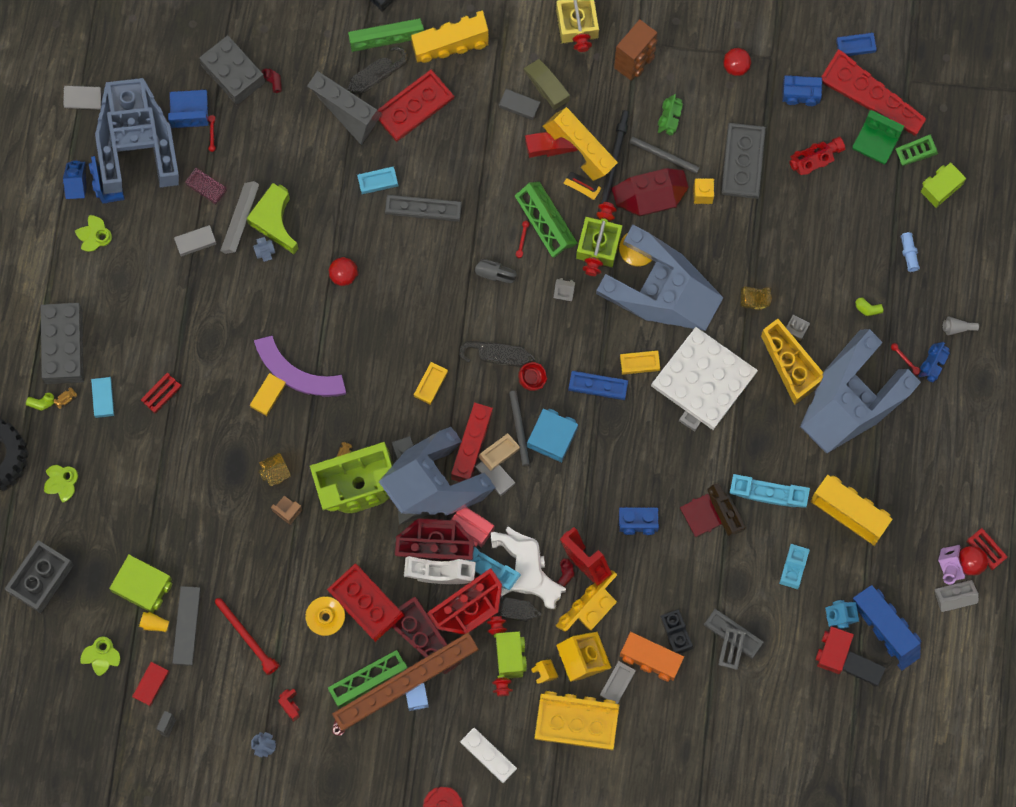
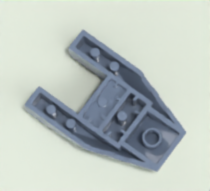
(131, 122)
(673, 291)
(845, 404)
(419, 486)

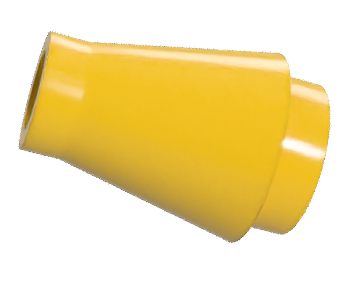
(153, 622)

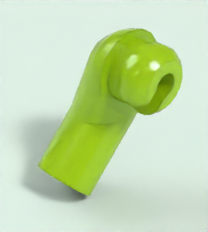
(867, 309)
(41, 404)

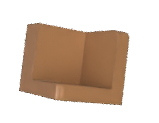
(287, 509)

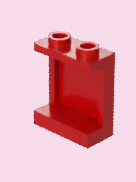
(594, 567)

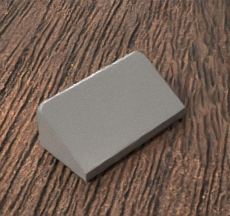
(82, 97)
(956, 595)

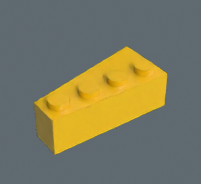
(451, 38)
(793, 363)

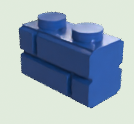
(802, 90)

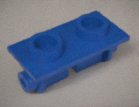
(937, 354)

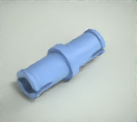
(910, 252)

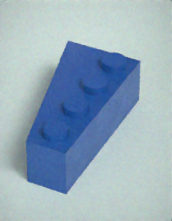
(888, 626)

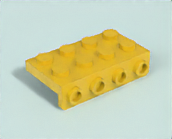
(577, 721)

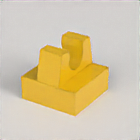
(546, 671)

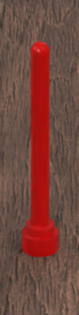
(268, 664)

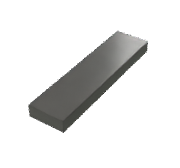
(423, 208)
(186, 626)

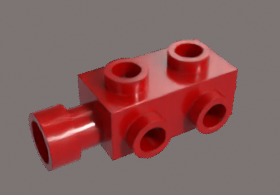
(812, 160)

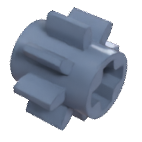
(264, 249)
(263, 744)

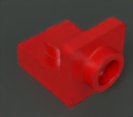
(289, 707)

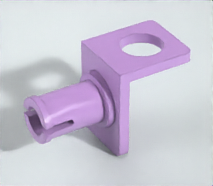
(951, 564)

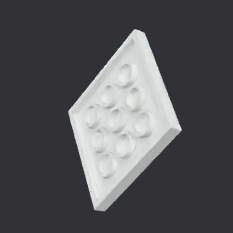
(704, 378)

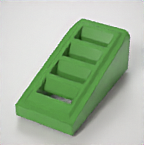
(920, 142)

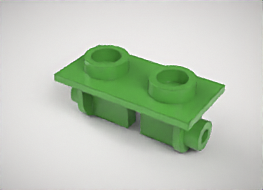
(671, 107)

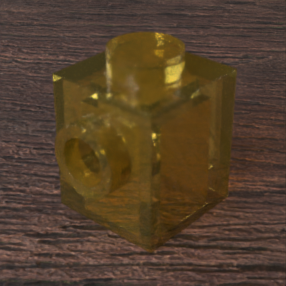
(274, 470)

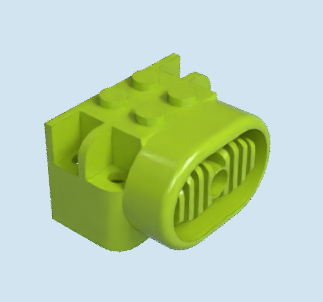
(338, 479)

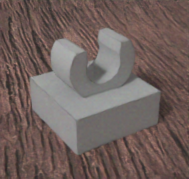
(564, 289)
(797, 327)

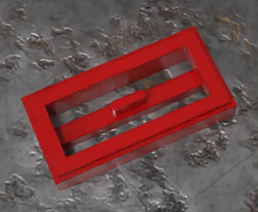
(159, 384)
(997, 561)

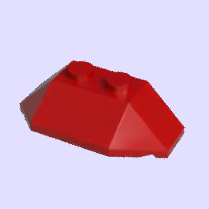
(469, 605)

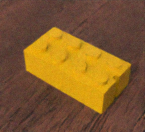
(851, 509)

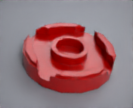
(442, 798)

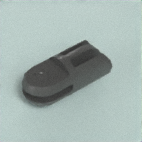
(495, 271)

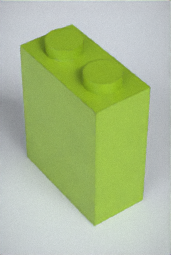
(141, 584)

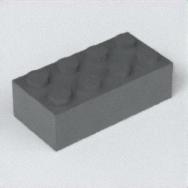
(62, 343)

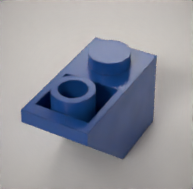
(75, 180)

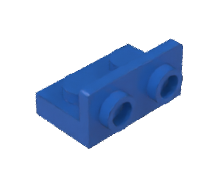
(638, 520)

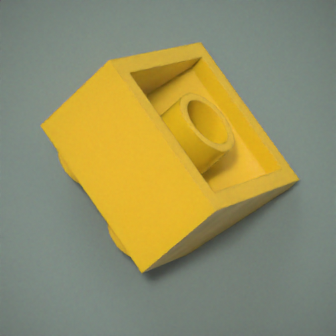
(583, 656)

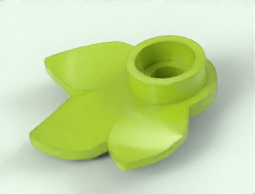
(91, 234)
(59, 484)
(101, 658)

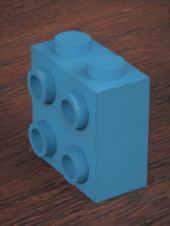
(552, 435)

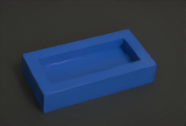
(857, 44)

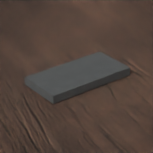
(743, 160)

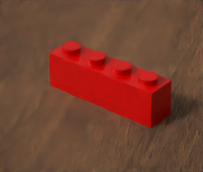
(472, 442)

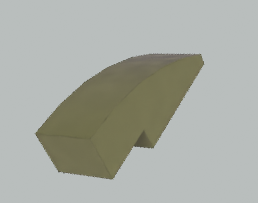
(547, 84)

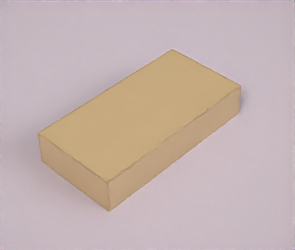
(499, 452)

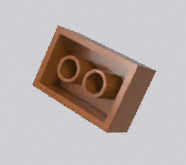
(635, 50)

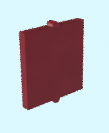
(701, 515)

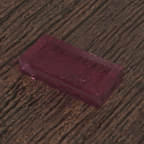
(205, 186)

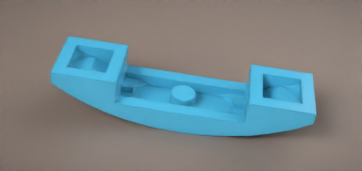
(769, 492)
(504, 573)

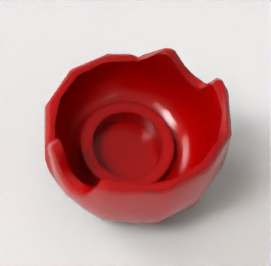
(737, 61)
(343, 271)
(532, 376)
(973, 560)

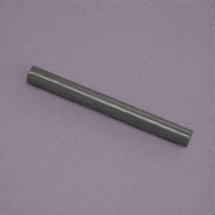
(665, 155)
(519, 428)

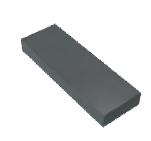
(718, 623)

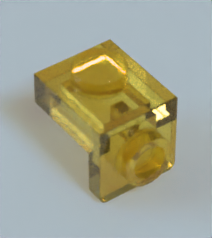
(755, 298)

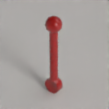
(211, 119)
(519, 254)
(915, 370)

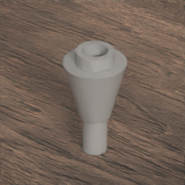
(954, 326)

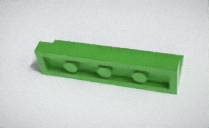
(384, 34)
(547, 215)
(370, 683)

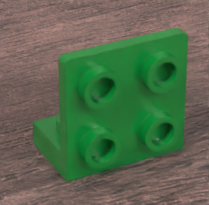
(878, 137)

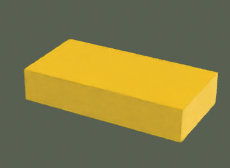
(640, 362)
(430, 383)
(268, 394)

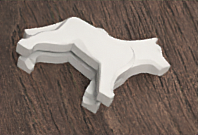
(529, 566)

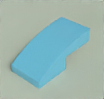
(794, 566)

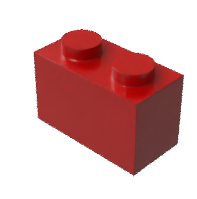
(834, 650)

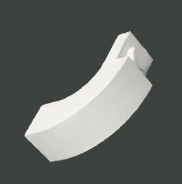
(440, 572)

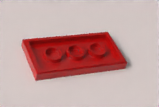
(414, 105)
(365, 602)

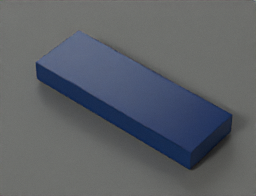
(598, 385)

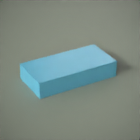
(377, 180)
(102, 397)

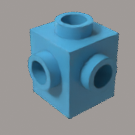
(842, 614)

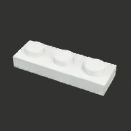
(488, 755)

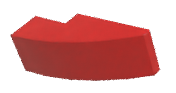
(544, 143)

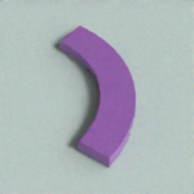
(294, 377)

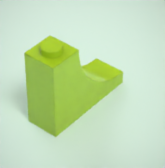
(268, 217)

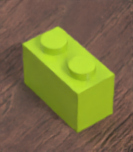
(943, 184)

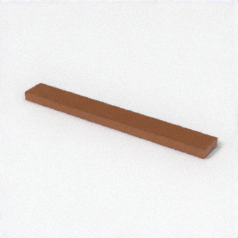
(405, 681)

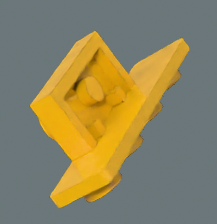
(590, 606)

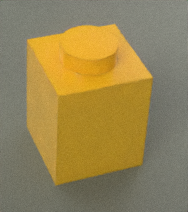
(703, 191)

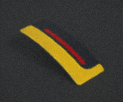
(582, 185)

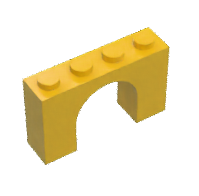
(597, 158)

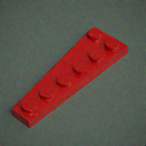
(858, 85)

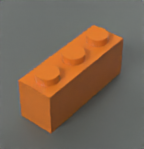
(651, 657)

